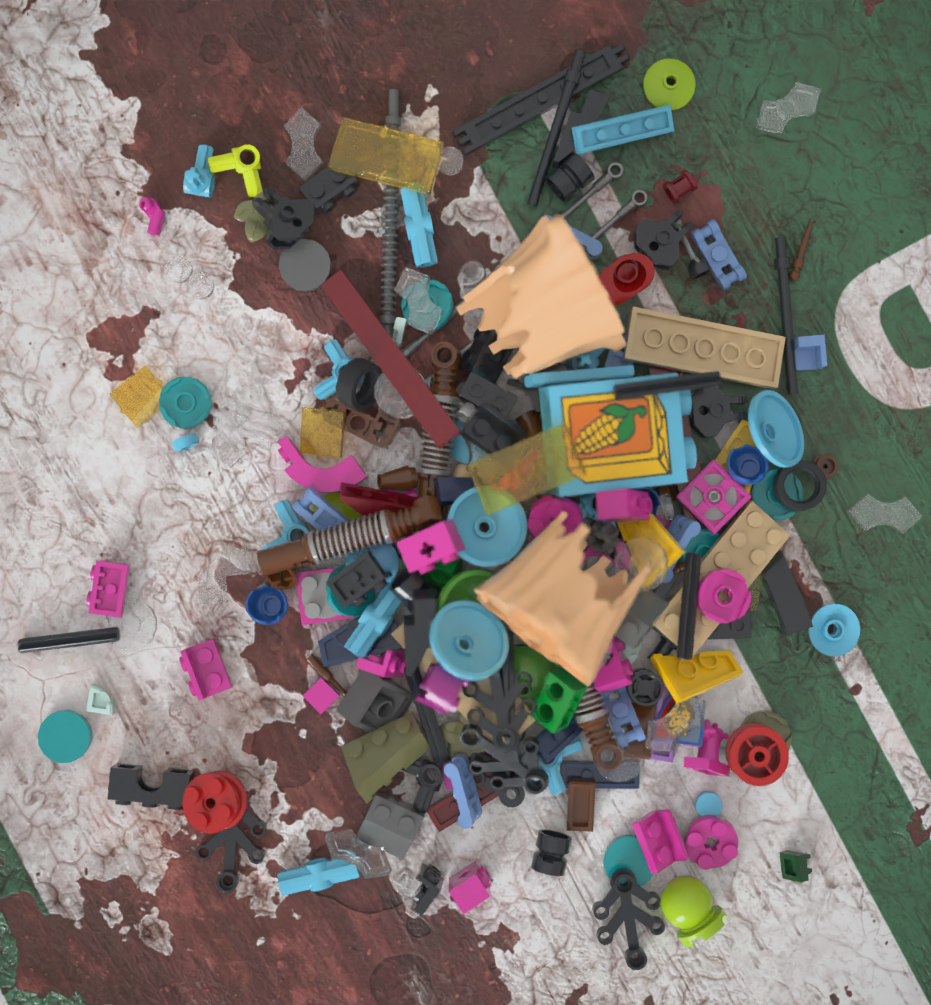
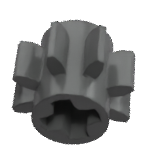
(603, 537)

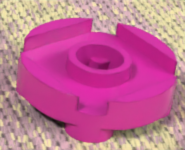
(551, 508)
(736, 588)
(717, 855)

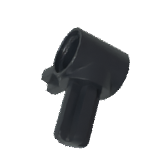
(427, 786)

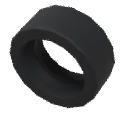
(348, 382)
(812, 501)

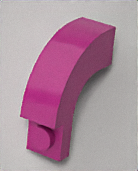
(323, 480)

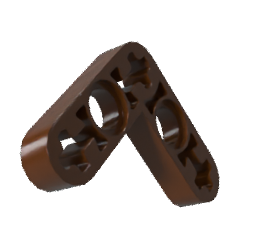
(372, 424)

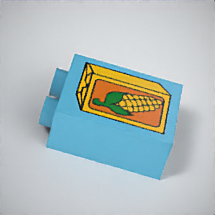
(621, 440)

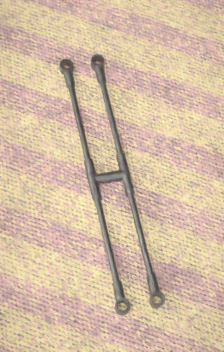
(596, 187)

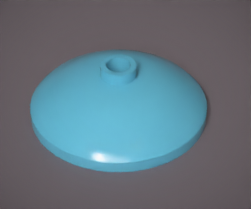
(775, 429)
(504, 534)
(478, 631)

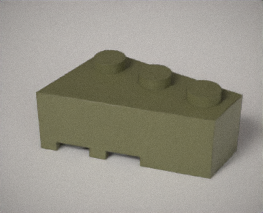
(384, 753)

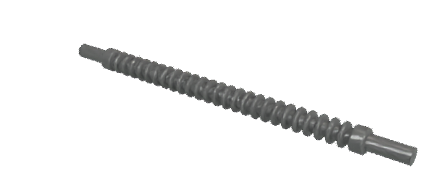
(392, 121)

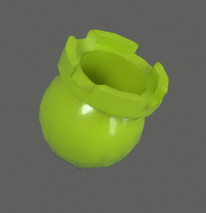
(690, 907)

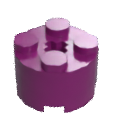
(441, 689)

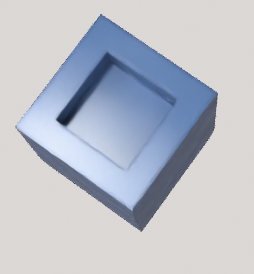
(810, 352)

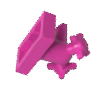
(707, 759)

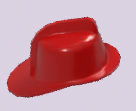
(627, 277)

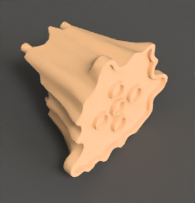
(545, 302)
(557, 605)

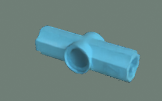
(419, 228)
(373, 623)
(316, 875)

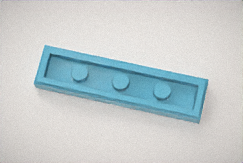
(622, 129)
(578, 376)

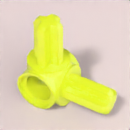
(232, 161)

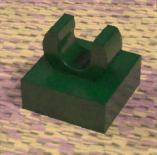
(795, 866)

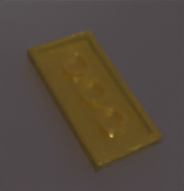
(386, 155)
(526, 469)

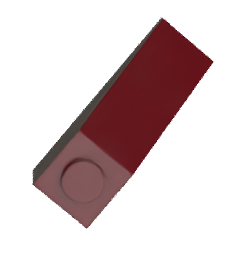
(370, 500)

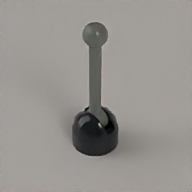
(697, 266)

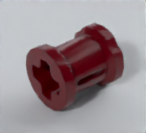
(680, 186)

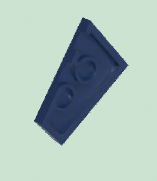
(335, 653)

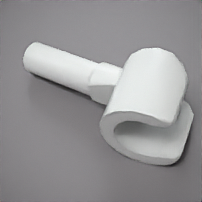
(465, 410)

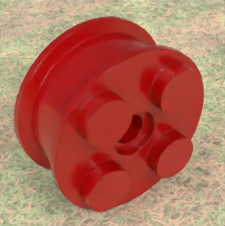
(768, 765)
(214, 801)

